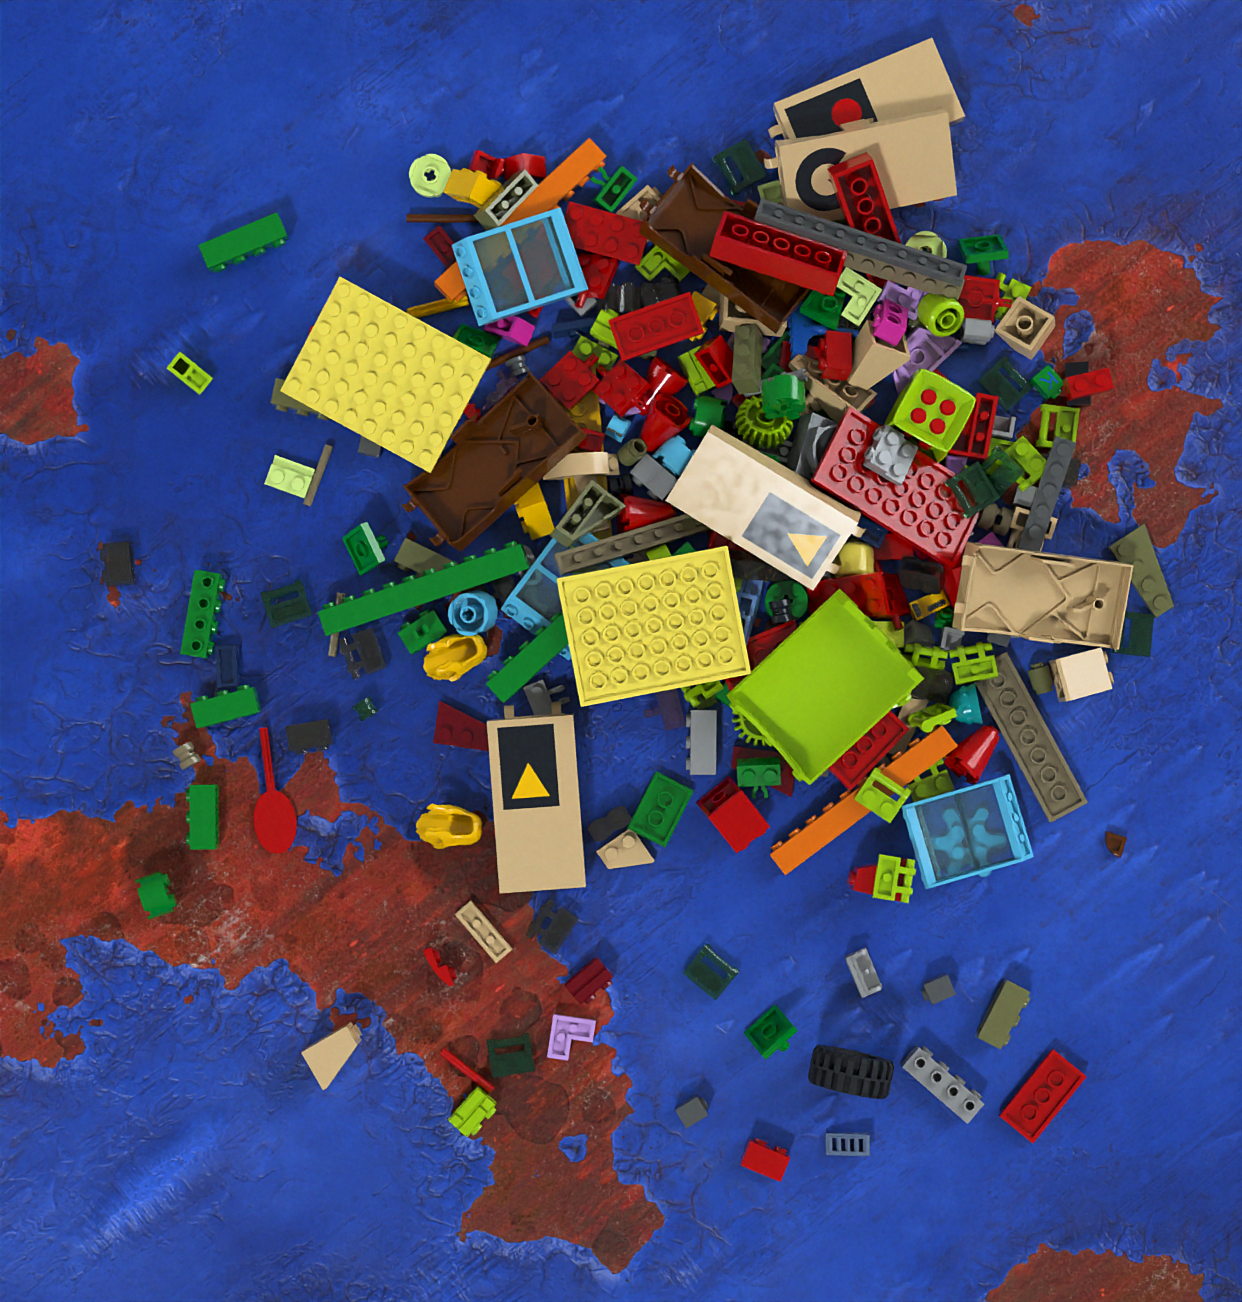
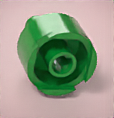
(783, 397)
(708, 412)
(793, 591)
(155, 894)

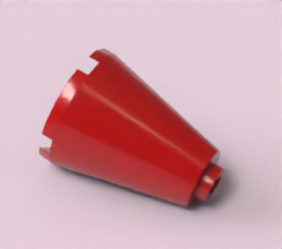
(663, 381)
(663, 421)
(642, 512)
(973, 754)

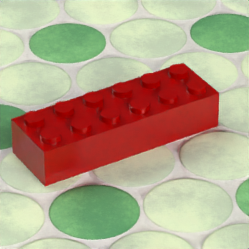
(863, 201)
(778, 253)

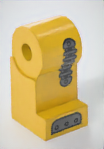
(928, 605)

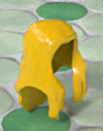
(454, 656)
(449, 826)

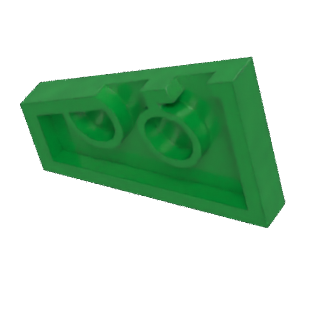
(824, 308)

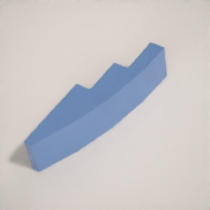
(748, 602)

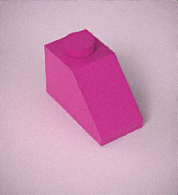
(512, 329)

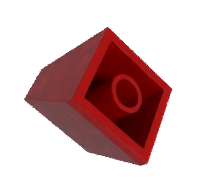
(733, 814)
(863, 878)

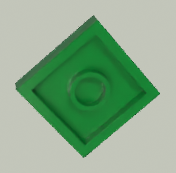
(982, 251)
(477, 339)
(365, 548)
(771, 1032)

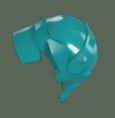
(966, 704)

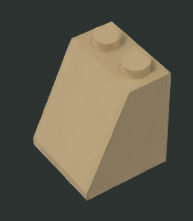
(875, 358)
(1081, 674)
(331, 1053)

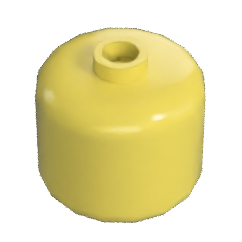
(855, 558)

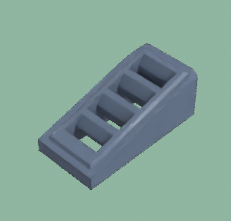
(848, 1135)

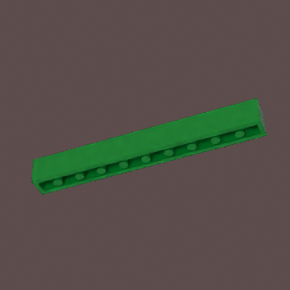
(423, 589)

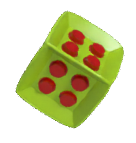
(931, 413)

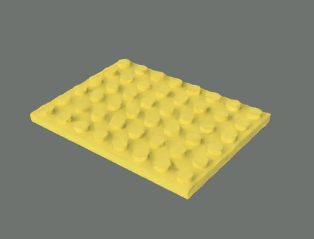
(385, 374)
(653, 626)

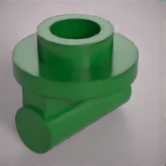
(944, 618)

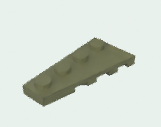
(1146, 574)

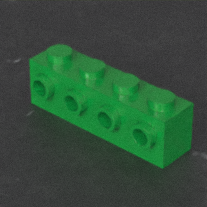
(244, 242)
(202, 613)

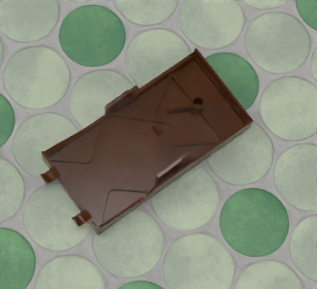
(685, 229)
(494, 463)

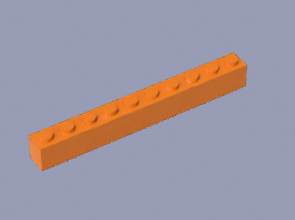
(546, 197)
(848, 811)

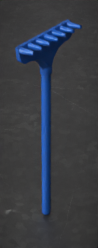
(803, 328)

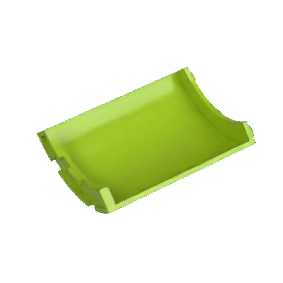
(824, 687)

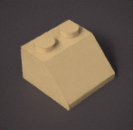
(1025, 327)

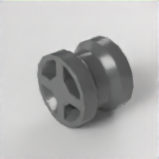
(517, 366)

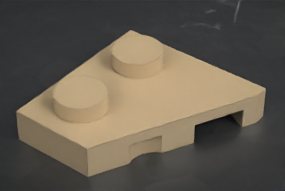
(625, 851)

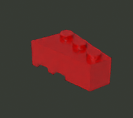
(977, 432)

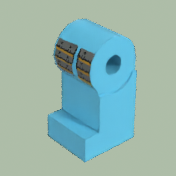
(618, 428)

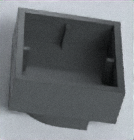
(809, 445)

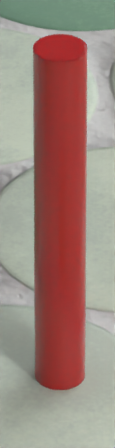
(467, 1070)

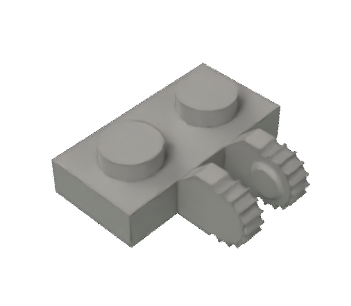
(540, 697)

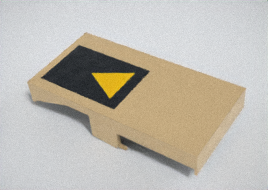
(536, 801)

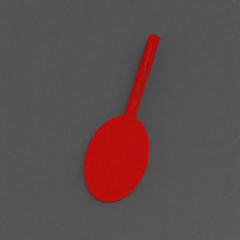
(274, 813)

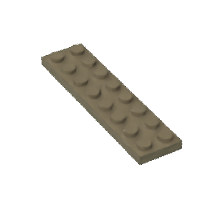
(1030, 741)

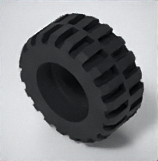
(851, 1072)

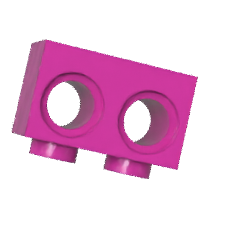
(890, 321)

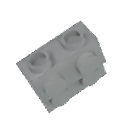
(890, 454)

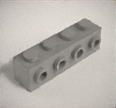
(942, 1084)

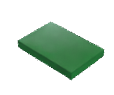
(660, 809)

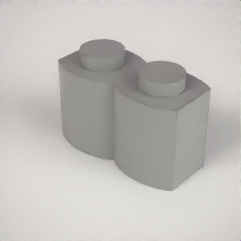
(976, 331)
(653, 477)

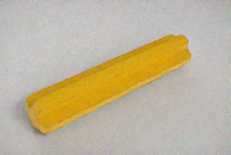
(436, 307)

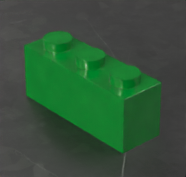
(225, 706)
(203, 816)

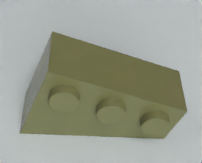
(587, 513)

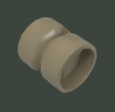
(988, 515)

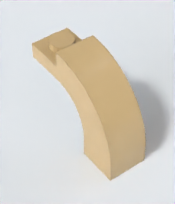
(585, 465)

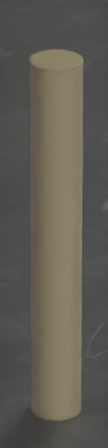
(318, 475)
(335, 637)

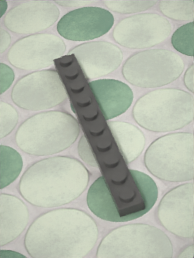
(860, 242)
(1043, 506)

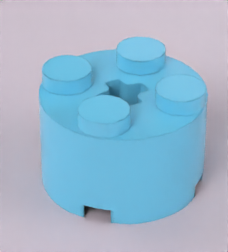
(674, 455)
(483, 615)

